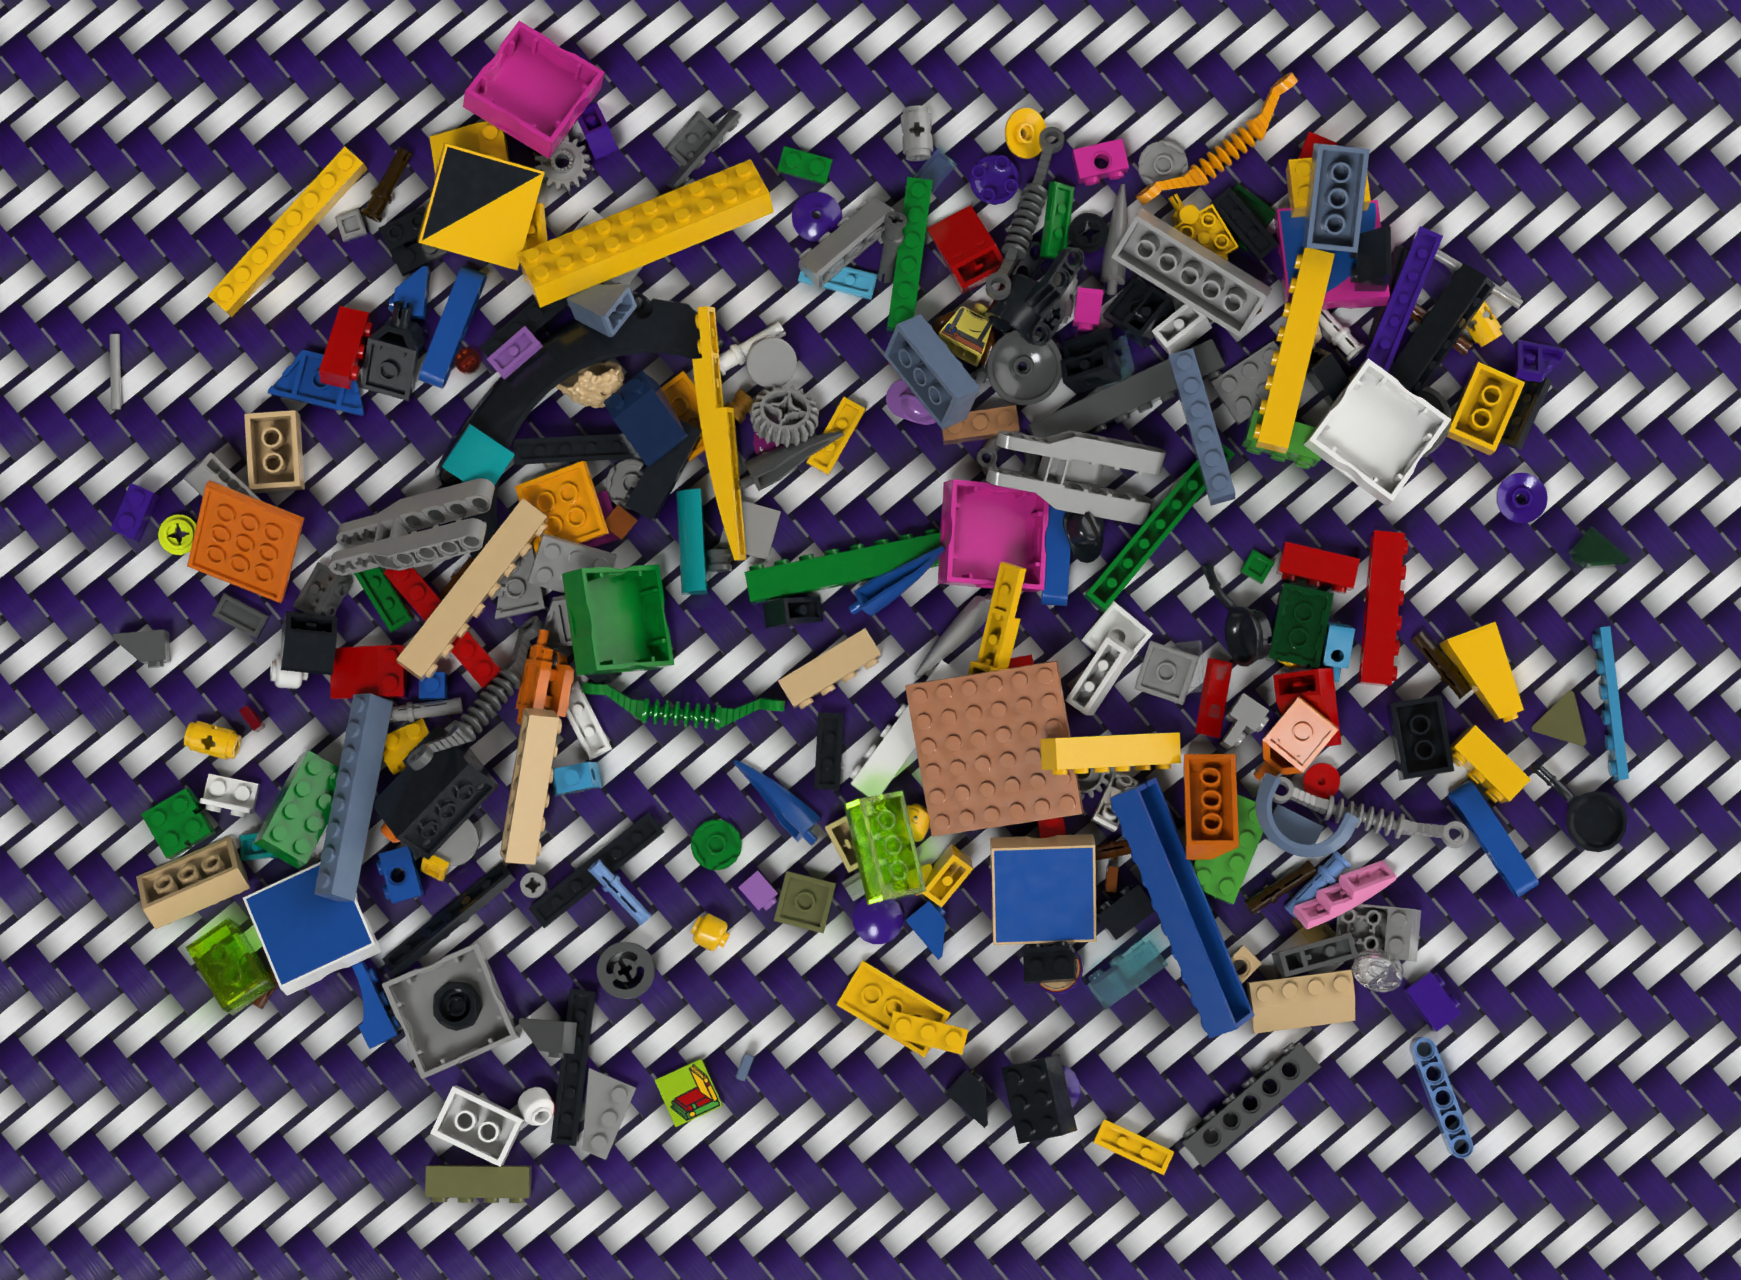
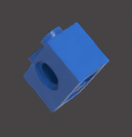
(411, 885)

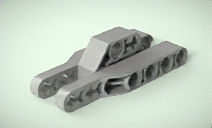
(1080, 459)
(387, 536)

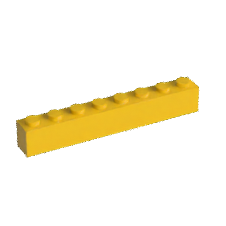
(288, 231)
(1294, 351)

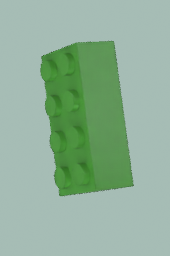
(1225, 873)

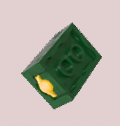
(1299, 626)

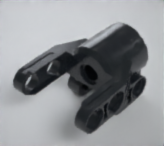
(1032, 300)

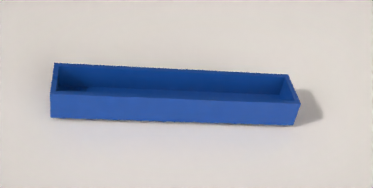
(1182, 908)

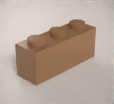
(982, 425)

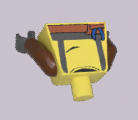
(967, 335)

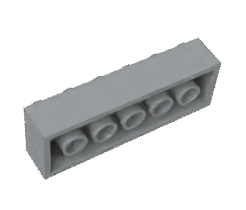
(1191, 272)

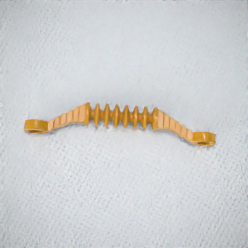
(1256, 128)

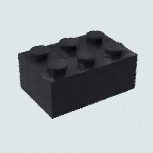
(1420, 737)
(1039, 1099)

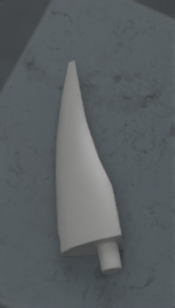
(1113, 271)
(960, 630)

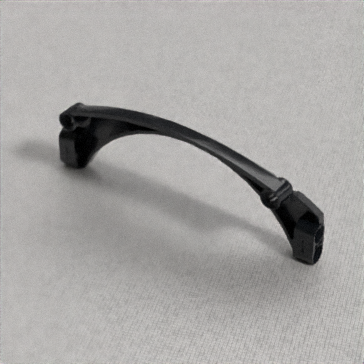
(652, 328)

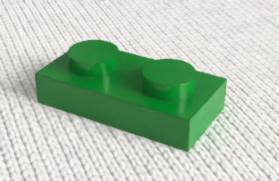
(804, 165)

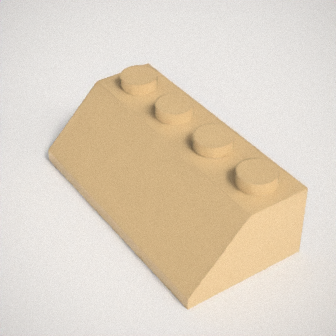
(192, 882)
(1302, 1001)

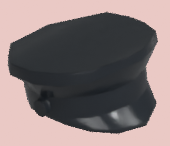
(456, 1005)

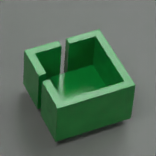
(175, 823)

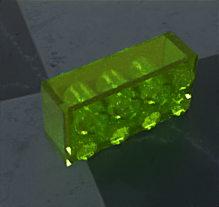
(884, 847)

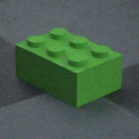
(1296, 451)

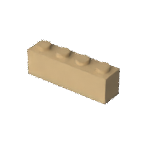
(830, 668)

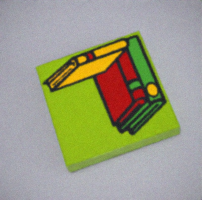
(688, 1092)

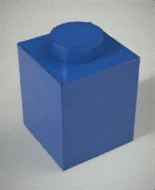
(434, 688)

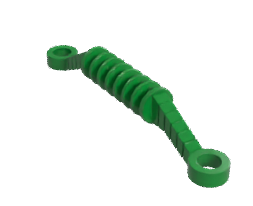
(720, 717)

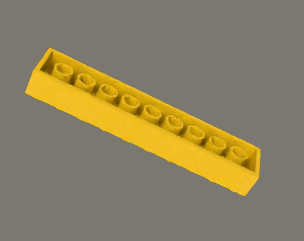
(645, 233)

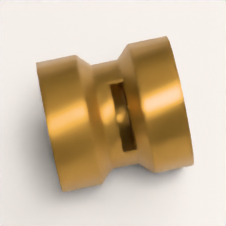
(741, 404)

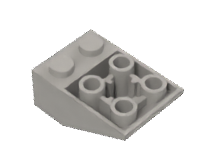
(1383, 929)

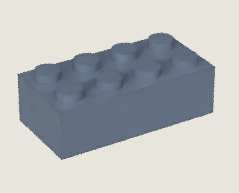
(1335, 197)
(931, 371)

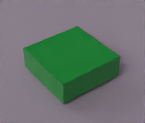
(1257, 567)

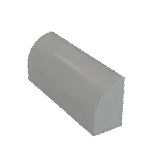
(212, 469)

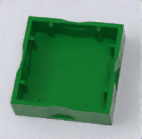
(617, 619)

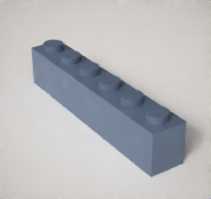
(1201, 426)

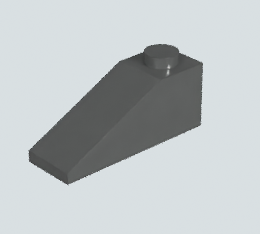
(1314, 955)

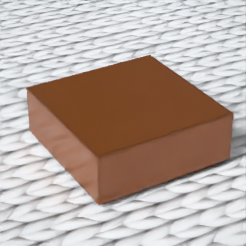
(620, 522)
(1111, 879)

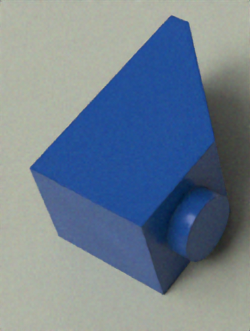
(415, 291)
(930, 927)

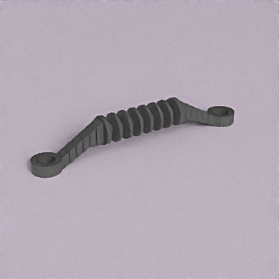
(1026, 216)
(509, 678)

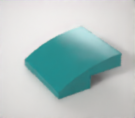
(477, 457)

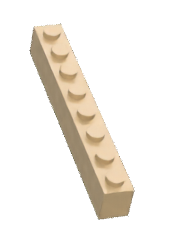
(472, 590)

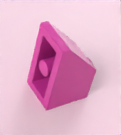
(1087, 308)

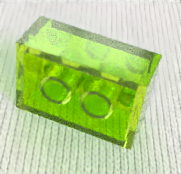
(230, 966)

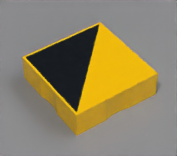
(480, 206)

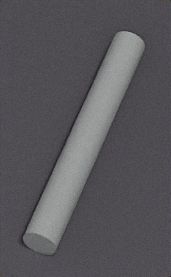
(115, 373)

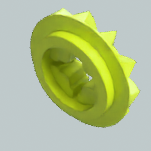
(170, 527)

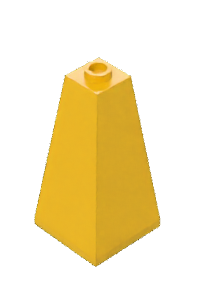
(1486, 669)

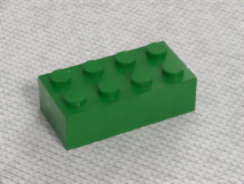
(300, 811)

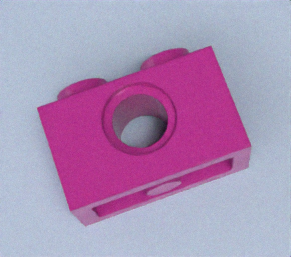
(1112, 152)

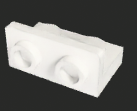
(230, 794)

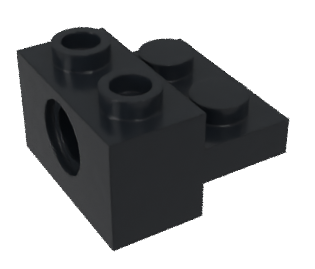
(402, 242)
(1139, 311)
(1090, 361)

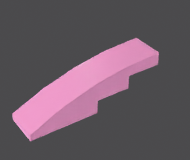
(1341, 897)

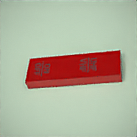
(1213, 698)

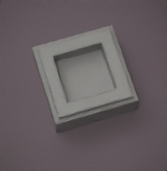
(351, 225)

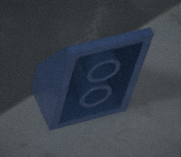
(646, 418)

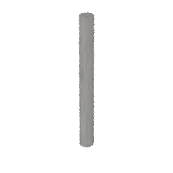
(1497, 290)

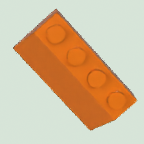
(1210, 805)

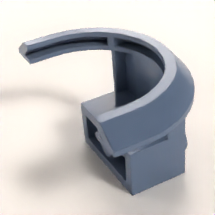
(1294, 832)

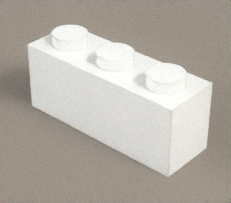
(1099, 676)

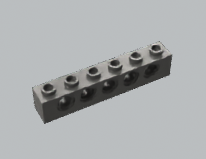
(1304, 1066)

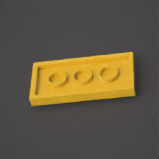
(875, 996)

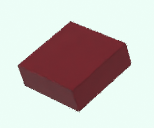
(252, 718)

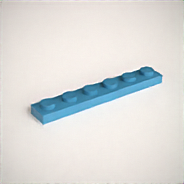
(1612, 714)

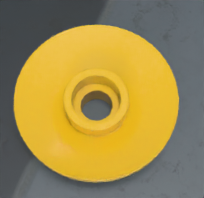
(1031, 125)

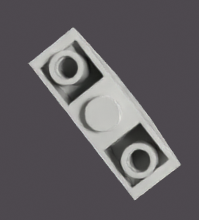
(1103, 813)

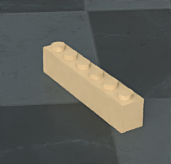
(530, 786)

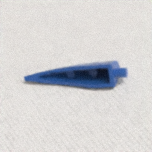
(889, 586)
(788, 809)

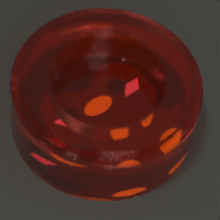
(467, 361)

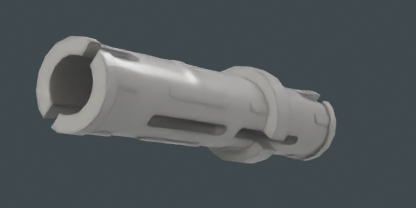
(427, 709)

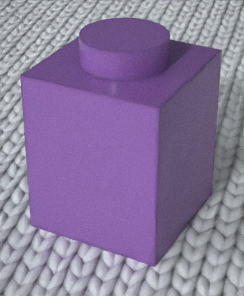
(759, 891)

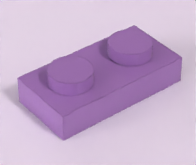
(514, 352)

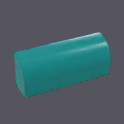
(691, 542)

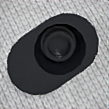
(1084, 535)

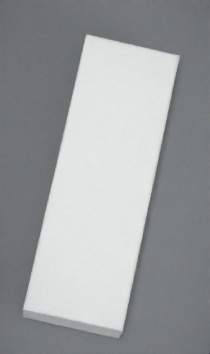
(586, 724)

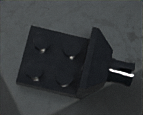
(393, 354)

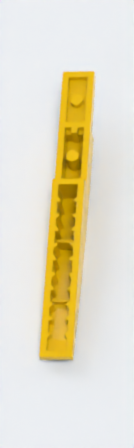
(718, 432)
(1001, 622)

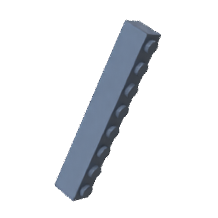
(353, 798)

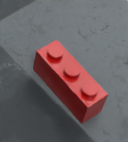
(345, 347)
(1317, 567)

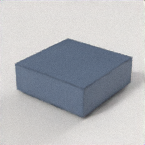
(744, 1067)

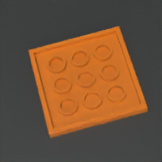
(245, 541)

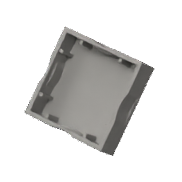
(429, 1042)

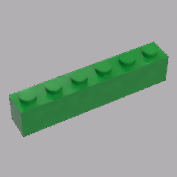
(910, 252)

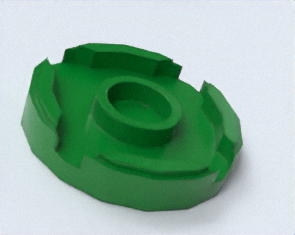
(716, 845)

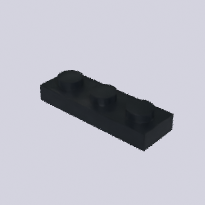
(1244, 225)
(1525, 413)
(828, 751)

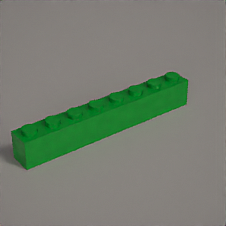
(1149, 537)
(836, 568)

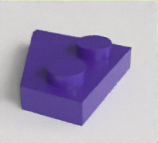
(1536, 360)

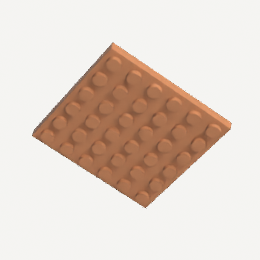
(983, 748)

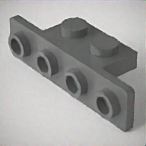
(695, 142)

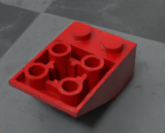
(966, 248)
(1315, 688)

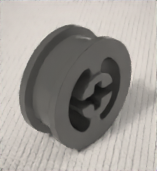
(643, 960)

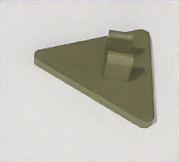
(1562, 721)

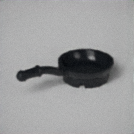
(1244, 628)
(1593, 819)

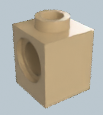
(1250, 961)

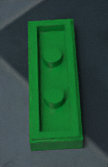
(1056, 219)
(384, 598)

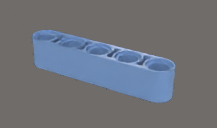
(1450, 1107)

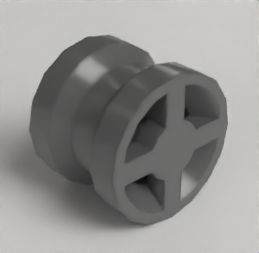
(718, 560)

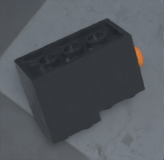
(433, 802)

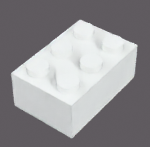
(477, 1125)

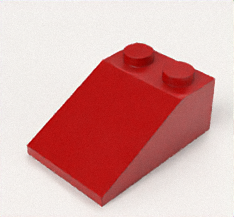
(368, 671)

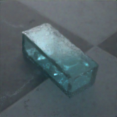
(1126, 973)

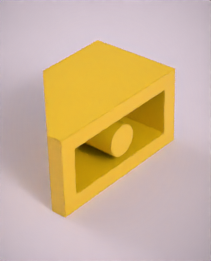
(947, 875)

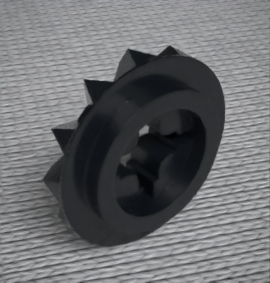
(1096, 224)

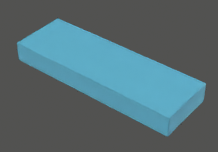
(849, 281)

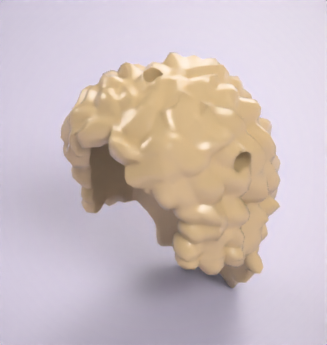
(593, 384)

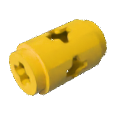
(1485, 329)
(226, 740)

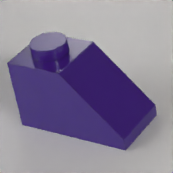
(597, 132)

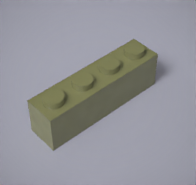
(478, 1182)

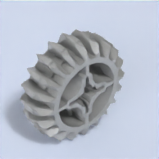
(796, 424)

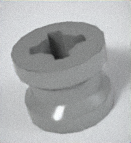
(537, 885)

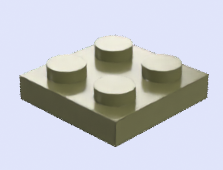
(804, 902)

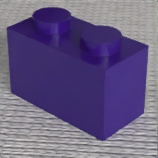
(135, 512)
(1432, 1000)

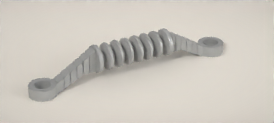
(1400, 826)

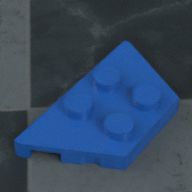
(303, 384)

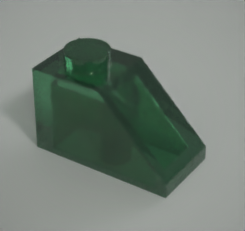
(1596, 551)

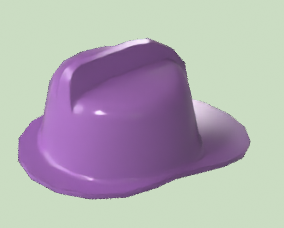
(906, 405)

